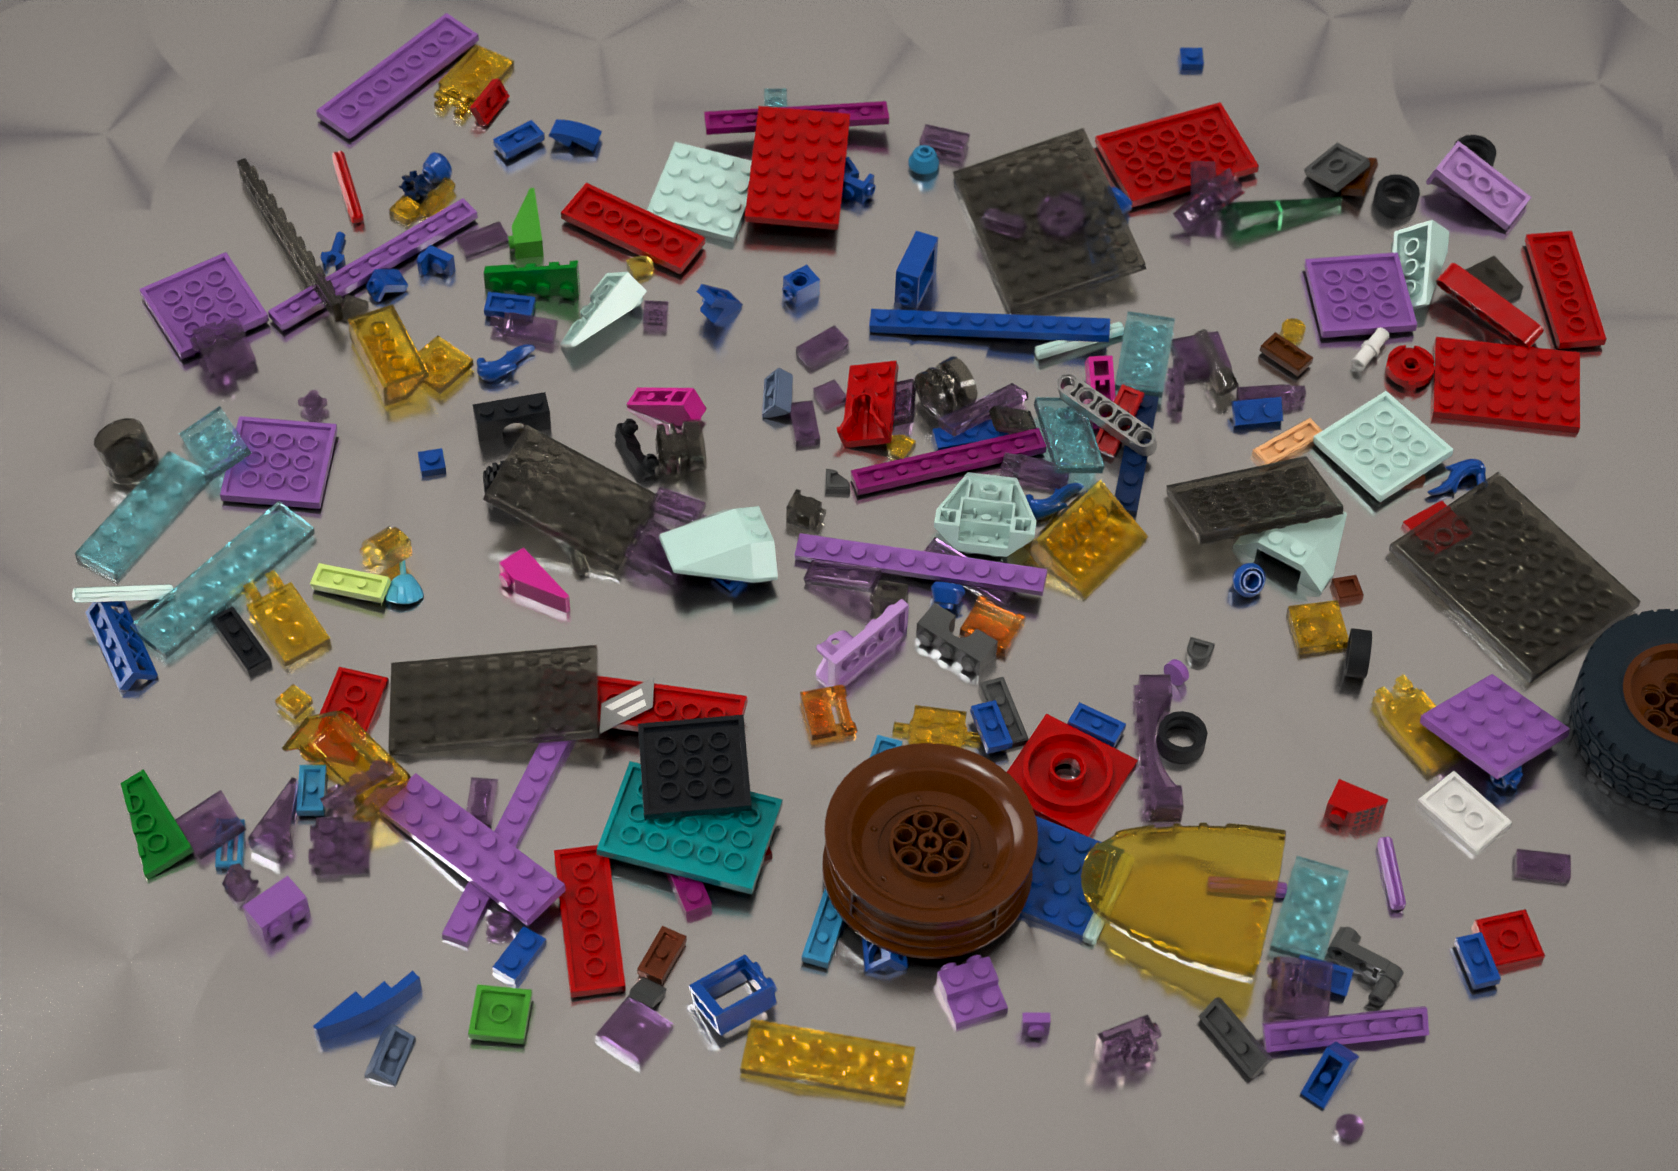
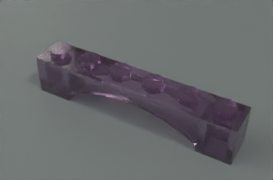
(1163, 796)

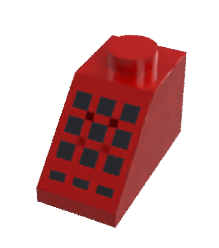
(1354, 805)

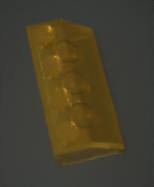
(388, 353)

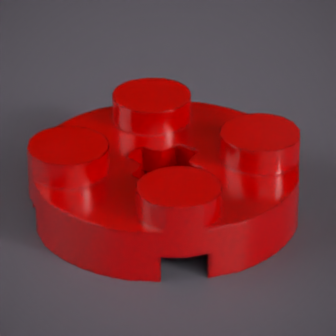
(1407, 377)

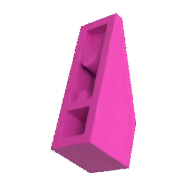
(1100, 376)
(668, 404)
(531, 581)

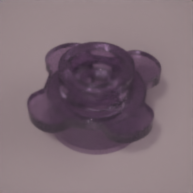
(312, 403)
(499, 918)

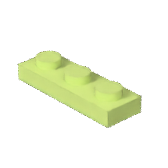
(350, 583)

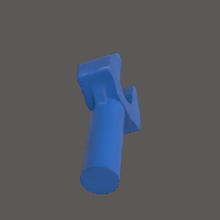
(334, 254)

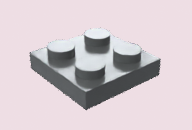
(1337, 167)

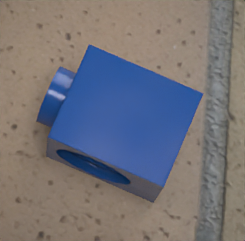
(801, 285)

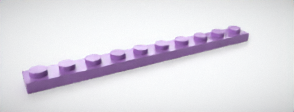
(383, 257)
(923, 564)
(512, 828)

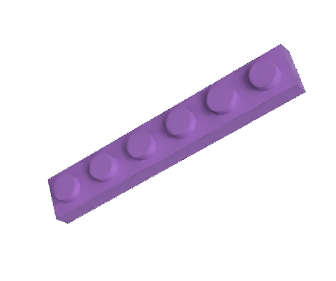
(1345, 1029)

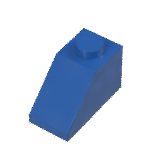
(1329, 1074)

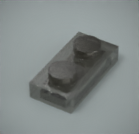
(1011, 419)

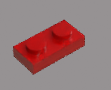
(489, 102)

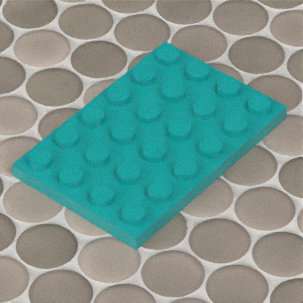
(705, 848)

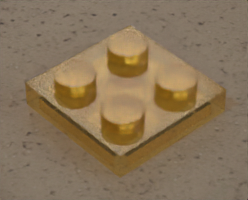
(444, 364)
(1318, 626)

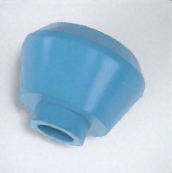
(923, 160)

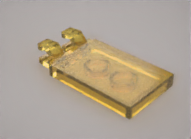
(470, 78)
(285, 620)
(1403, 721)

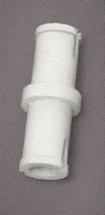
(1370, 349)

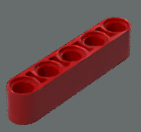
(1489, 306)

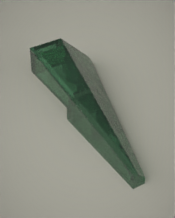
(1256, 212)

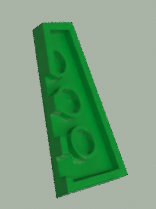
(534, 279)
(155, 829)

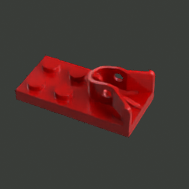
(869, 404)

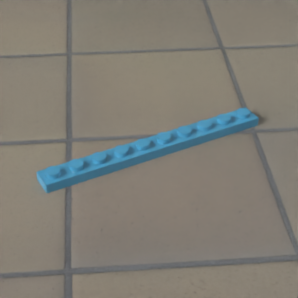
(827, 920)

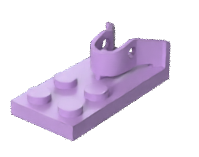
(1473, 179)
(854, 654)

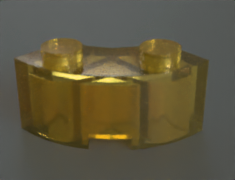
(386, 548)

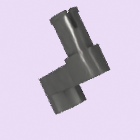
(1347, 951)

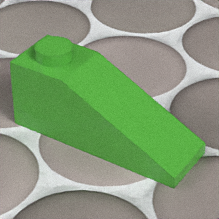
(526, 230)

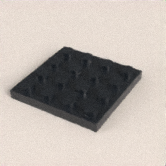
(694, 767)

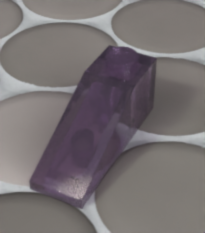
(1209, 200)
(275, 831)

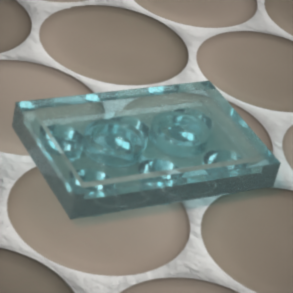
(215, 443)

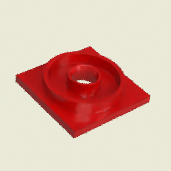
(1076, 802)

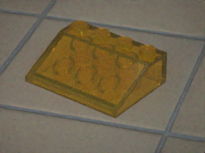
(1087, 540)

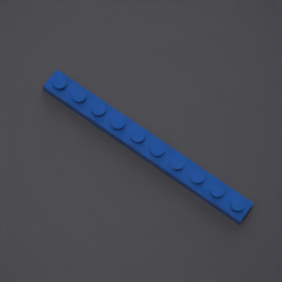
(989, 325)

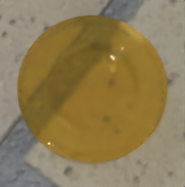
(1293, 330)

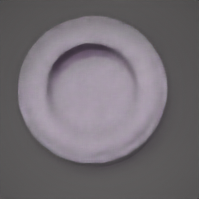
(1349, 1128)

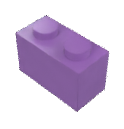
(276, 908)

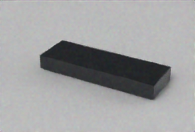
(241, 640)

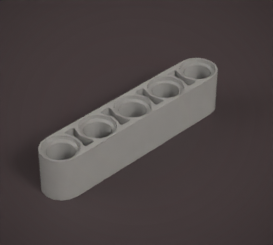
(1112, 423)

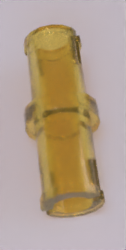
(436, 197)

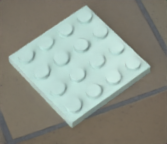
(703, 191)
(1383, 446)

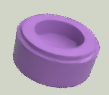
(1178, 672)

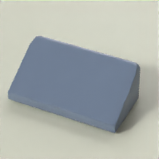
(777, 393)
(389, 1055)

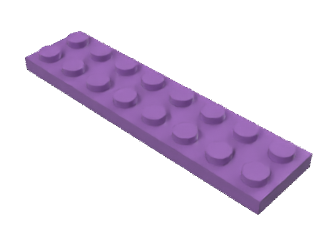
(397, 76)
(473, 850)

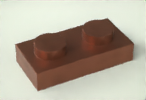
(661, 955)

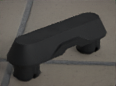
(642, 464)

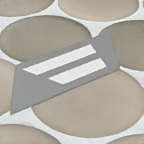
(626, 705)

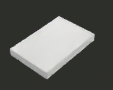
(1464, 813)

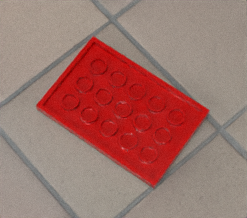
(1155, 156)
(797, 168)
(1506, 385)

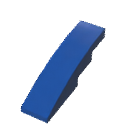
(359, 1011)

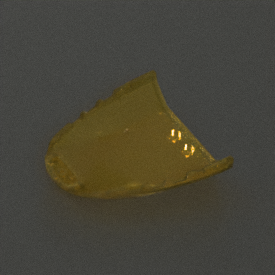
(1161, 895)

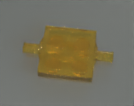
(938, 727)

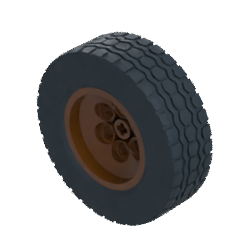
(1612, 714)

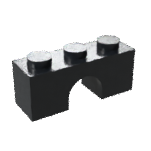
(494, 416)

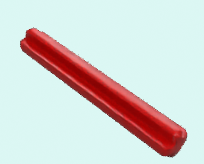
(347, 187)

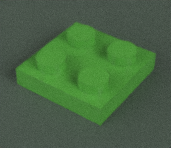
(500, 1014)

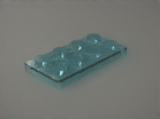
(1145, 353)
(1068, 437)
(1309, 909)

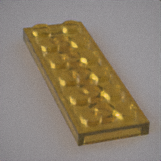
(828, 1060)

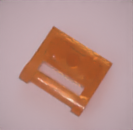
(996, 630)
(820, 715)

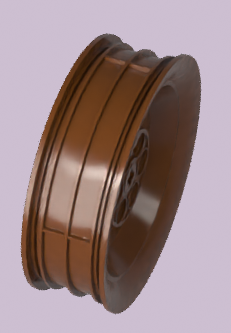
(905, 904)

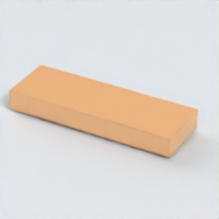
(1288, 443)

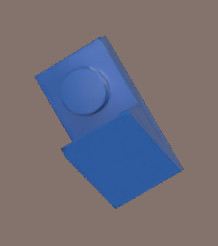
(717, 302)

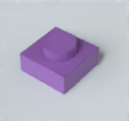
(1035, 1024)

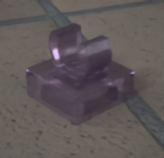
(238, 882)

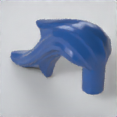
(493, 370)
(1458, 471)
(1045, 507)

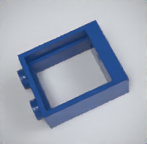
(916, 269)
(725, 979)

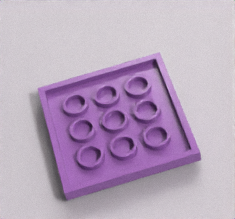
(1360, 294)
(202, 296)
(285, 463)
(1494, 726)

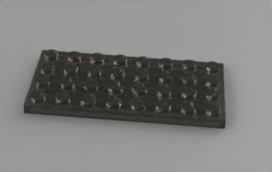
(494, 700)

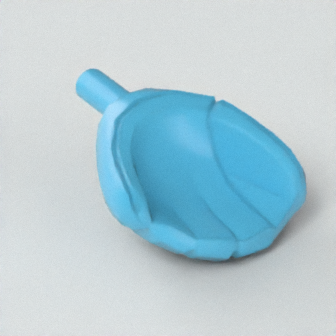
(404, 588)

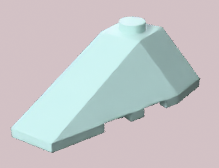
(1422, 256)
(611, 299)

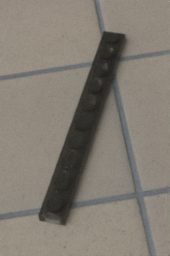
(294, 244)

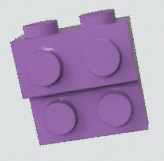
(971, 991)

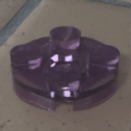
(1064, 225)

